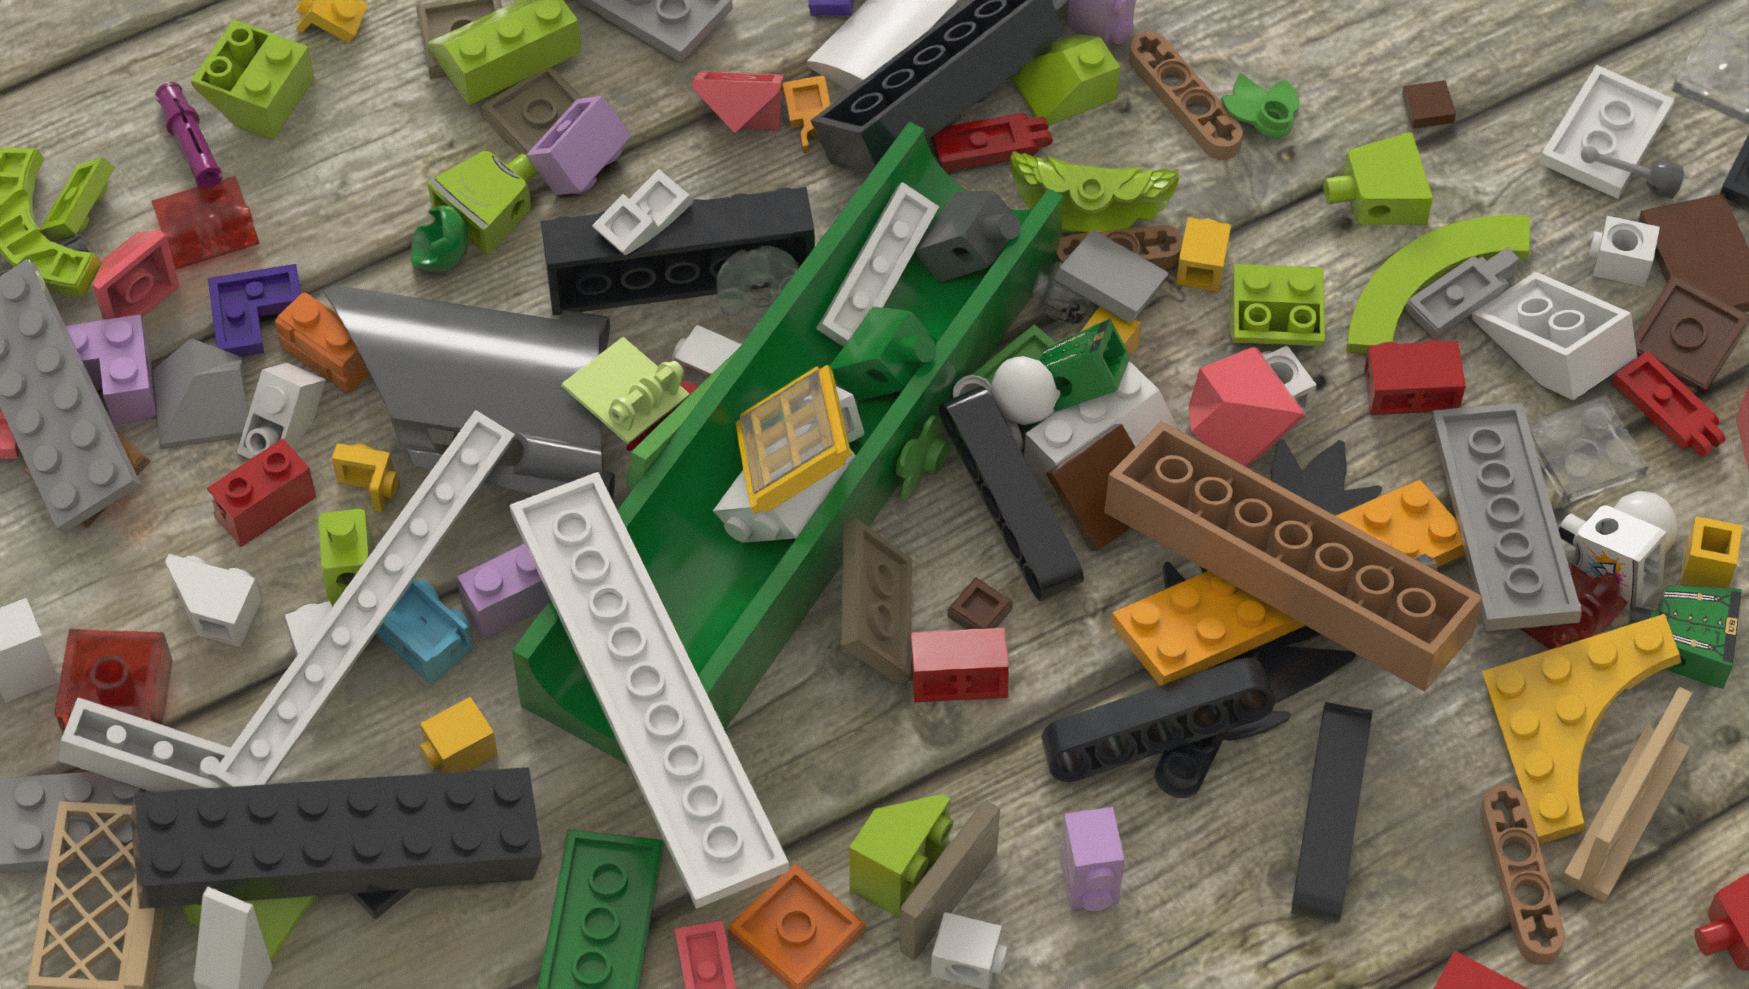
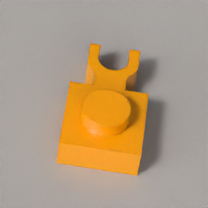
(803, 102)

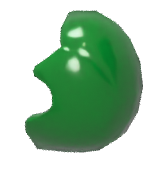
(440, 243)

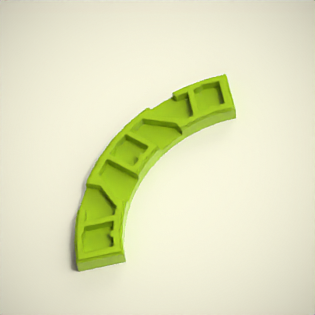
(1425, 262)
(62, 268)

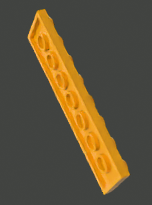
(1214, 620)

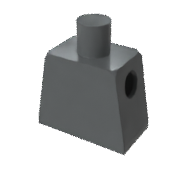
(967, 234)

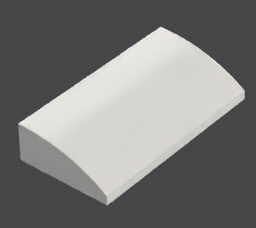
(875, 36)

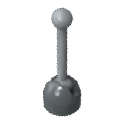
(1662, 178)

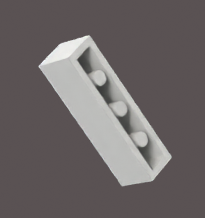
(137, 750)

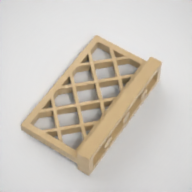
(1629, 805)
(144, 926)

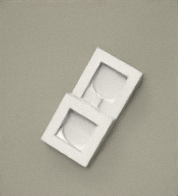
(643, 216)

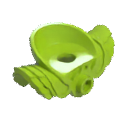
(1094, 195)

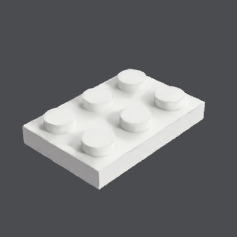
(1615, 119)

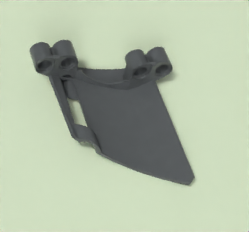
(449, 359)

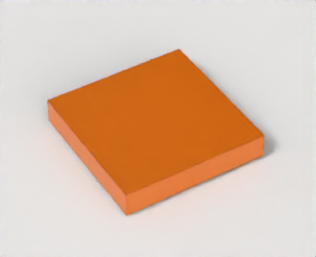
(796, 928)

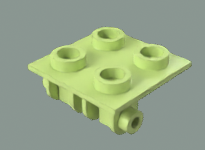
(627, 389)

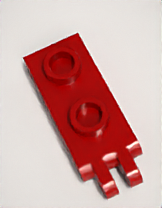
(989, 141)
(1669, 404)

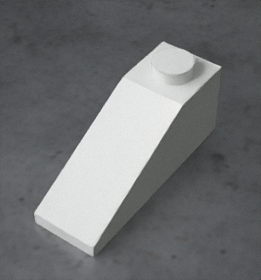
(230, 945)

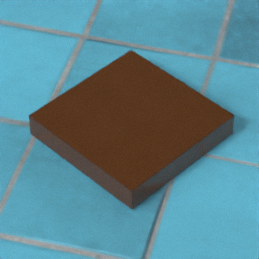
(1690, 333)
(1083, 484)

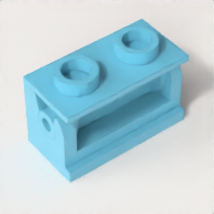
(426, 632)

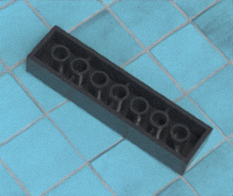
(335, 836)

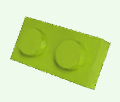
(76, 199)

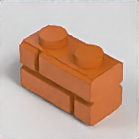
(321, 342)

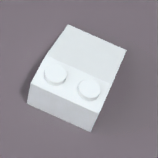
(1559, 333)

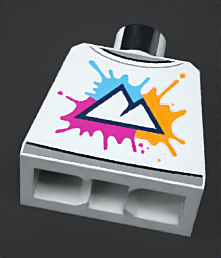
(1619, 546)

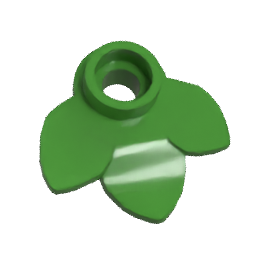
(1268, 111)
(922, 456)

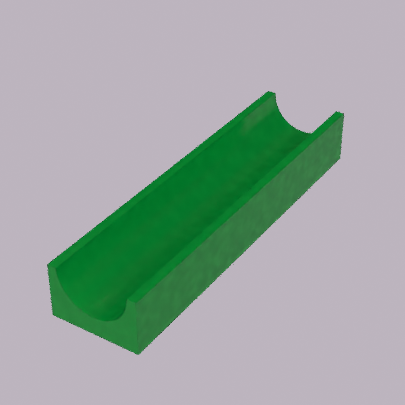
(746, 599)

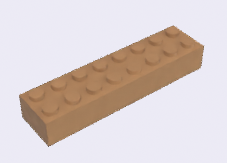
(1293, 555)

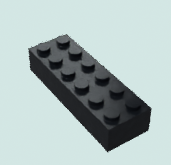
(936, 78)
(680, 260)

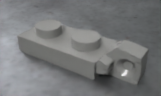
(1461, 292)

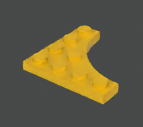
(1555, 704)

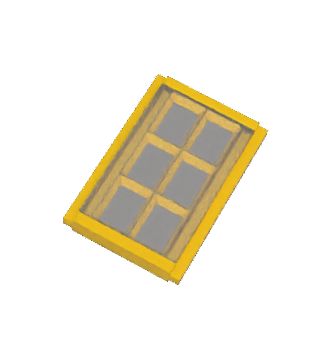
(792, 439)

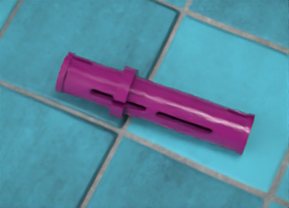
(183, 123)

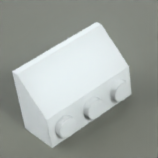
(1134, 405)

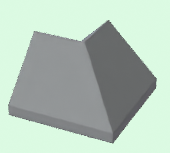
(200, 396)

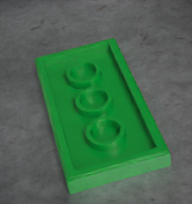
(601, 912)

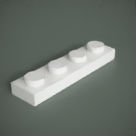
(878, 262)

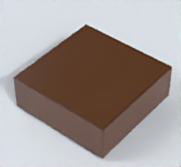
(1429, 104)
(980, 607)

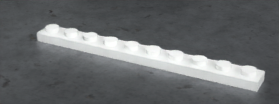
(364, 605)

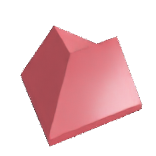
(743, 98)
(136, 276)
(1241, 407)

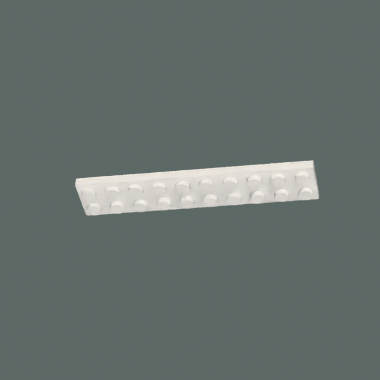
(649, 691)

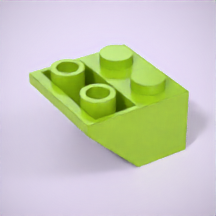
(255, 78)
(1277, 305)
(898, 850)

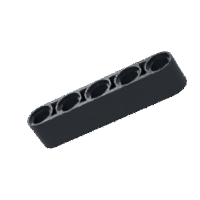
(1011, 493)
(1157, 720)
(1331, 812)

